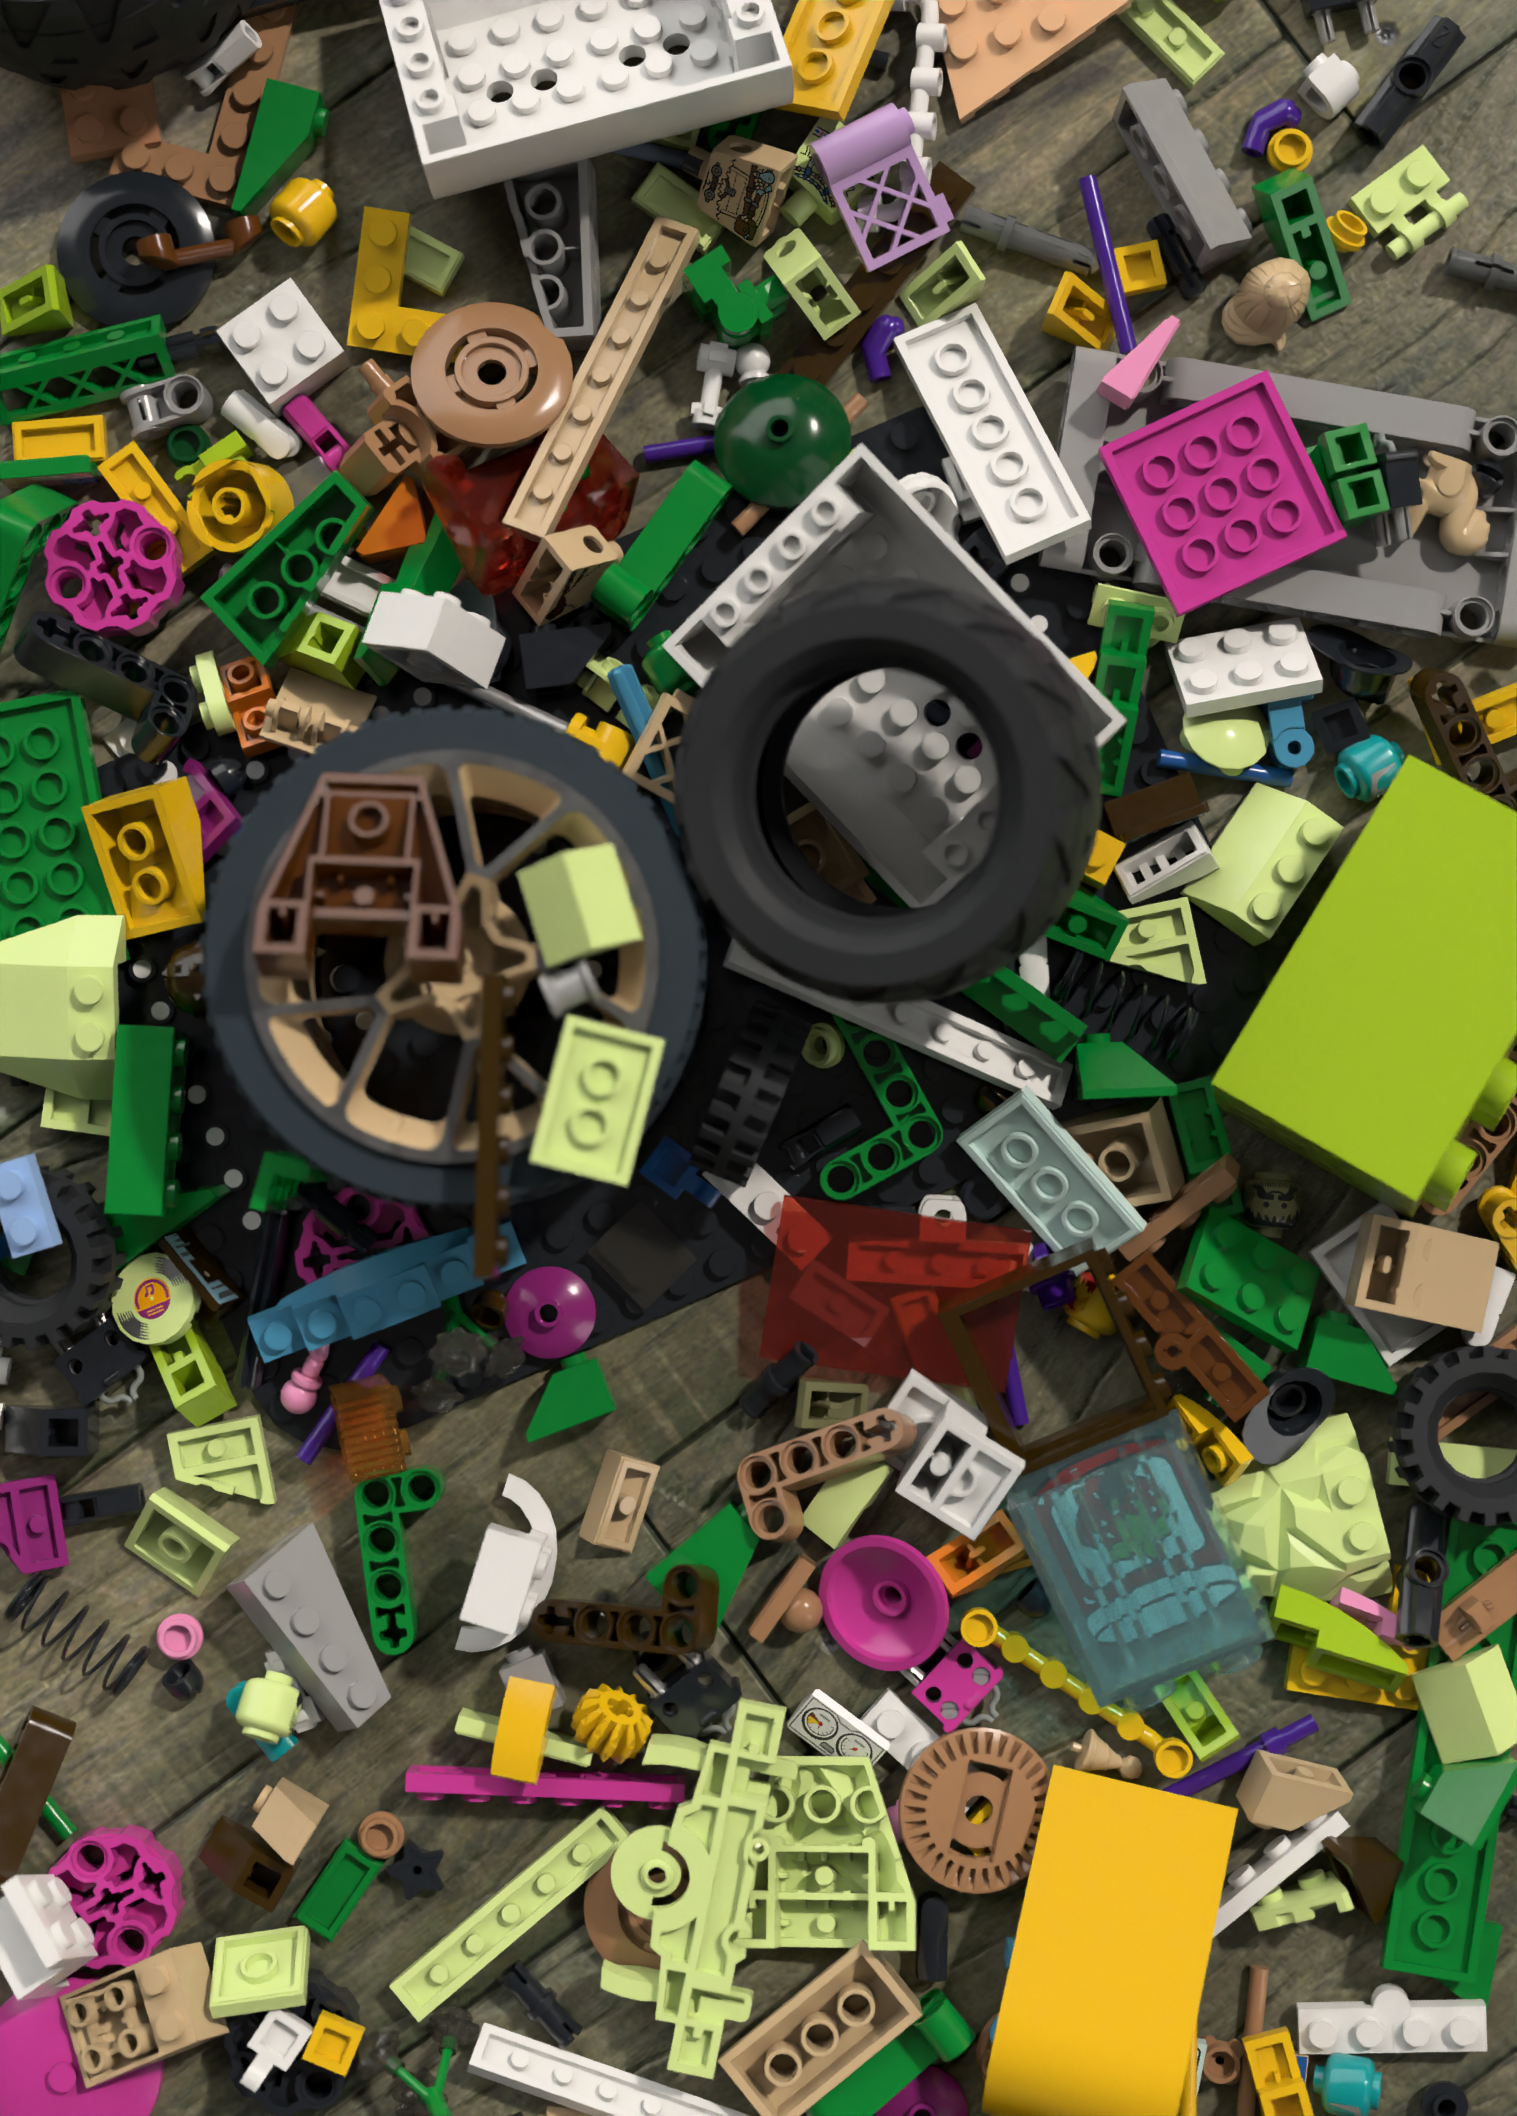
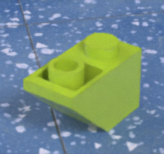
(326, 649)

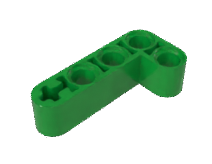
(634, 584)
(393, 1561)
(935, 2034)

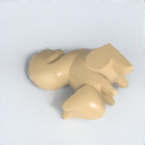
(1452, 495)

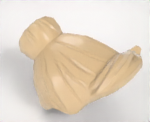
(1267, 303)

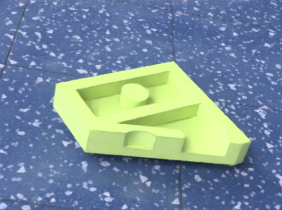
(1161, 942)
(225, 1456)

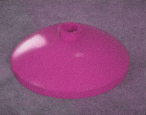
(867, 1614)

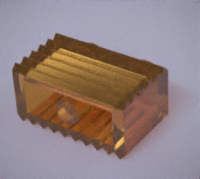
(369, 1428)

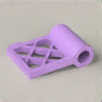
(864, 150)

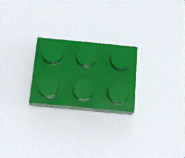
(1248, 1280)

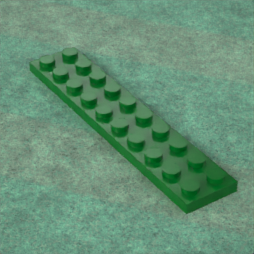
(1445, 1882)

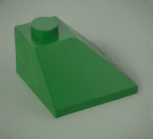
(1114, 1071)
(1466, 1795)

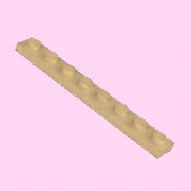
(602, 379)

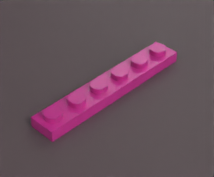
(565, 1786)

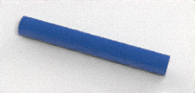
(1194, 764)

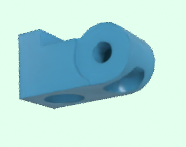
(1289, 742)

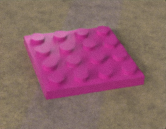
(1222, 493)

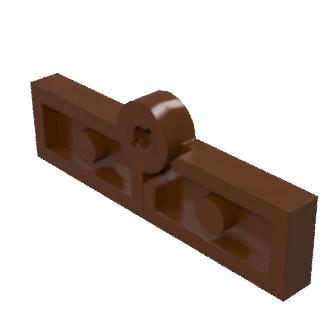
(1190, 1337)

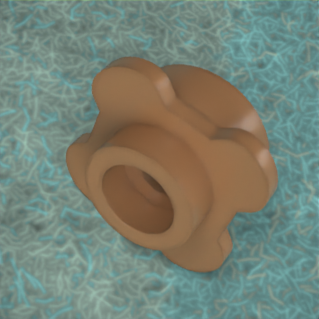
(1228, 2071)

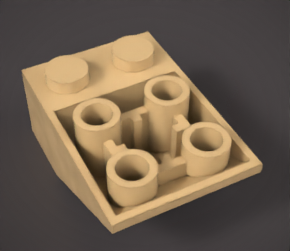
(1422, 1272)
(142, 2014)

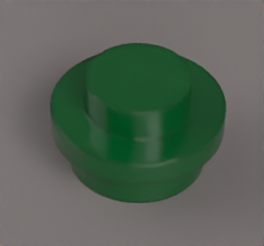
(186, 444)

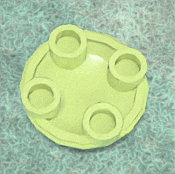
(1227, 738)

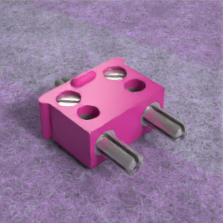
(959, 1685)

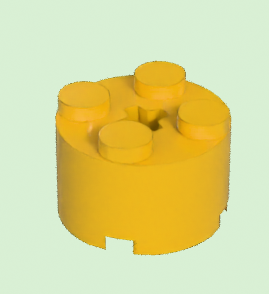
(237, 504)

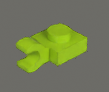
(231, 447)

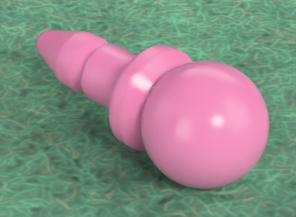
(300, 1392)

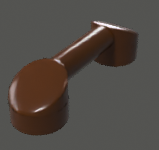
(160, 253)

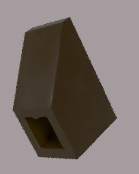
(247, 1864)

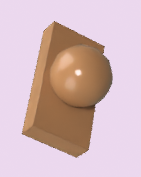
(789, 1602)

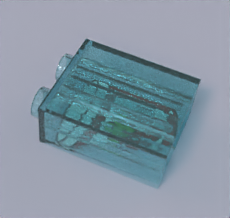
(1141, 1564)

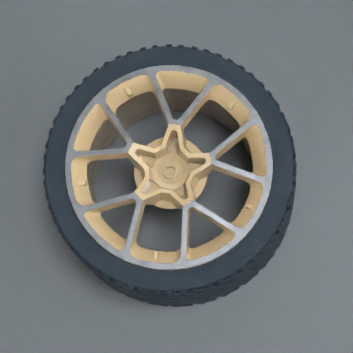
(470, 765)

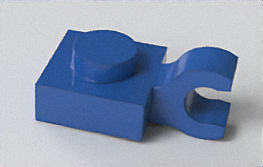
(671, 1172)

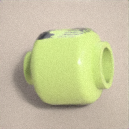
(269, 1707)

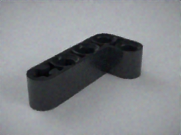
(113, 678)

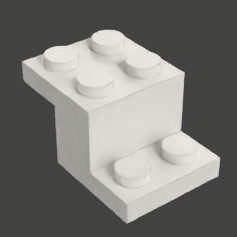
(952, 1464)
(41, 1936)

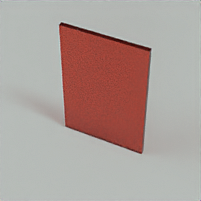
(870, 1286)

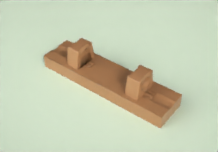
(1479, 1608)

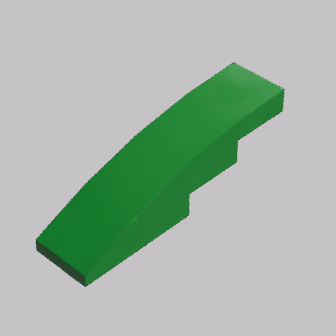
(426, 570)
(1120, 679)
(1201, 1136)

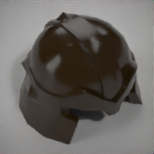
(184, 980)

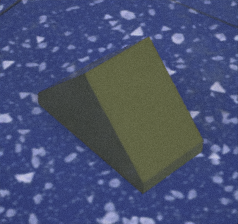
(828, 1402)

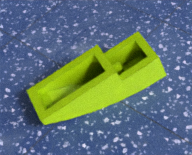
(1335, 1640)

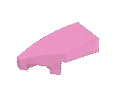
(1369, 1613)

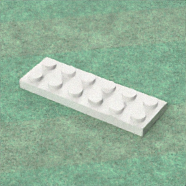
(992, 434)

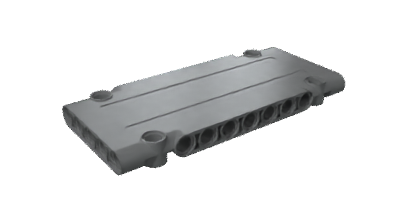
(1393, 589)

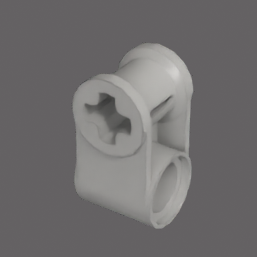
(157, 408)

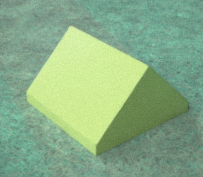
(579, 904)
(181, 1540)
(1469, 1705)

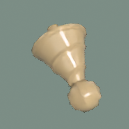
(1097, 1755)

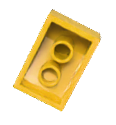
(151, 855)

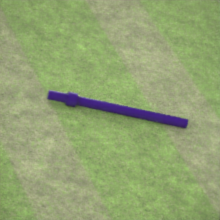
(1272, 1741)

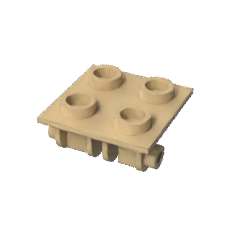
(313, 711)

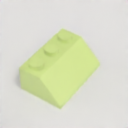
(1263, 862)

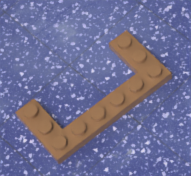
(215, 175)

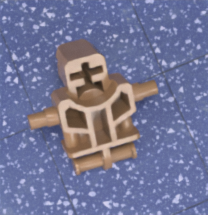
(399, 436)

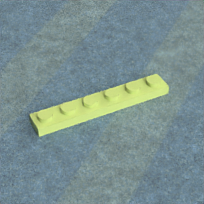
(509, 1913)

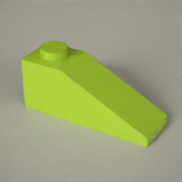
(194, 1377)

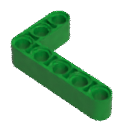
(24, 529)
(899, 1117)

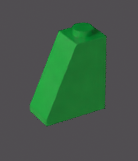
(721, 1542)

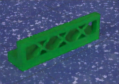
(78, 354)
(1028, 1012)
(280, 1180)

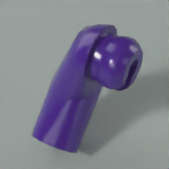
(1267, 119)
(876, 344)

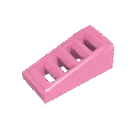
(1129, 375)

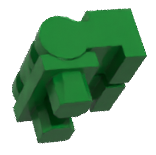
(737, 311)
(1338, 461)

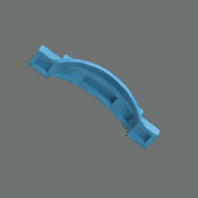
(375, 1292)

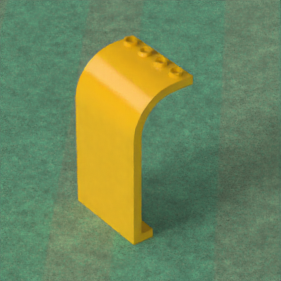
(1109, 1951)

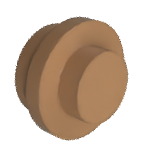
(381, 1834)

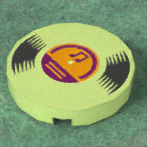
(154, 1301)

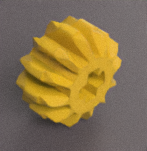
(611, 1723)

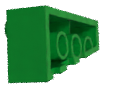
(287, 570)
(146, 1120)

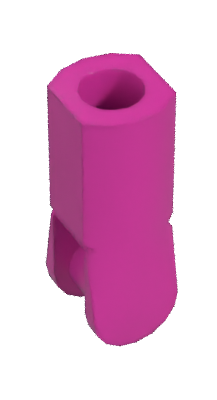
(315, 429)

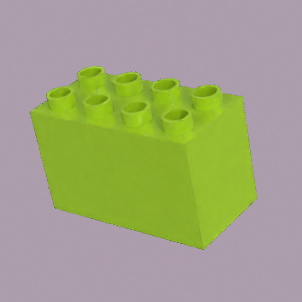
(1394, 1001)

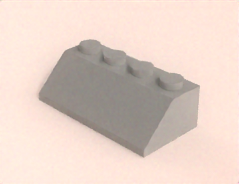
(1180, 172)

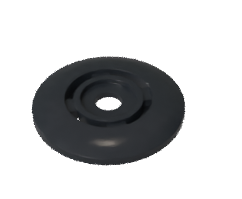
(125, 209)

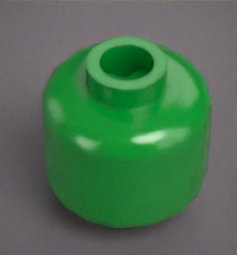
(664, 670)

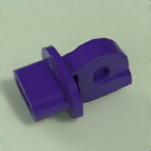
(1054, 1290)

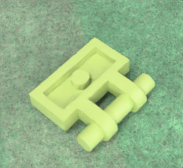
(1399, 192)

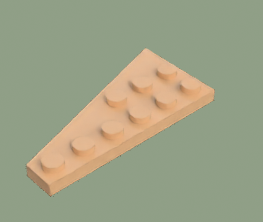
(1006, 40)

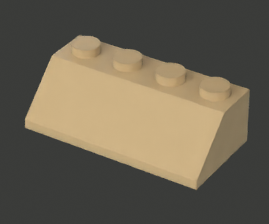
(822, 2034)

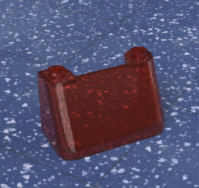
(477, 499)

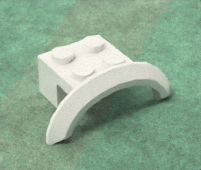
(510, 1574)

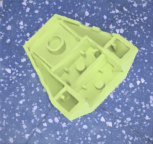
(63, 1004)

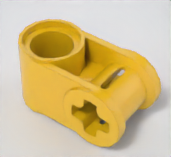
(1500, 1225)

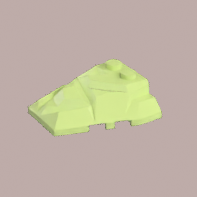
(1312, 1518)
(830, 1864)

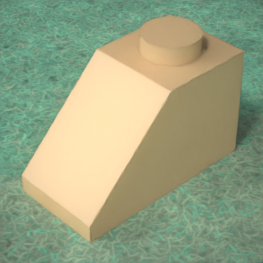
(1289, 1791)
(287, 1818)

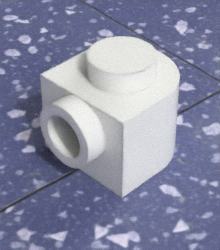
(1329, 85)

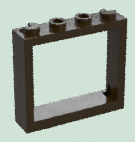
(1084, 1433)

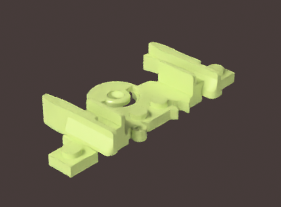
(716, 1842)

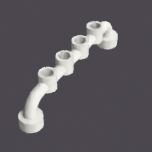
(924, 82)

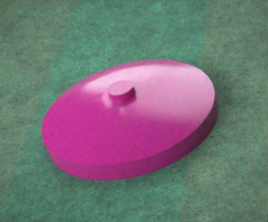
(43, 2072)

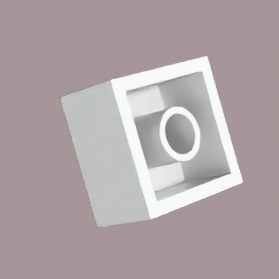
(283, 346)
(434, 638)

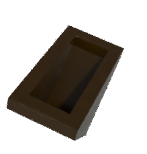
(1365, 1870)

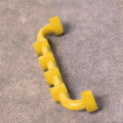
(980, 1629)

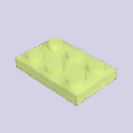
(597, 1100)

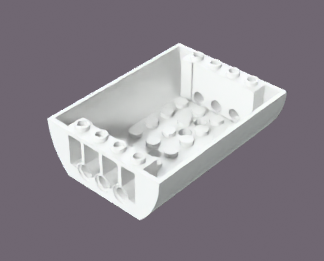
(467, 51)
(867, 745)

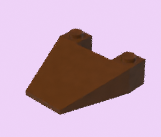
(363, 866)

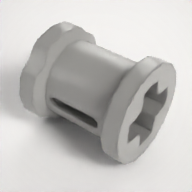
(570, 988)

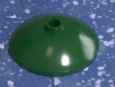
(784, 468)

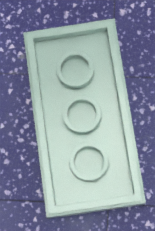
(1049, 1177)

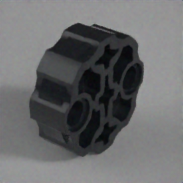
(296, 2087)

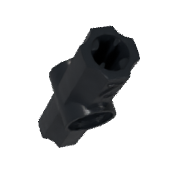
(1424, 64)
(1421, 1600)

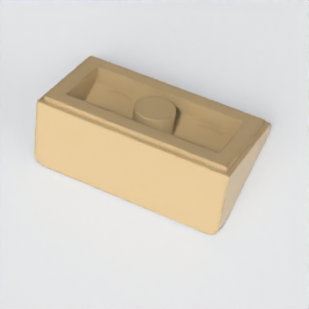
(618, 1501)

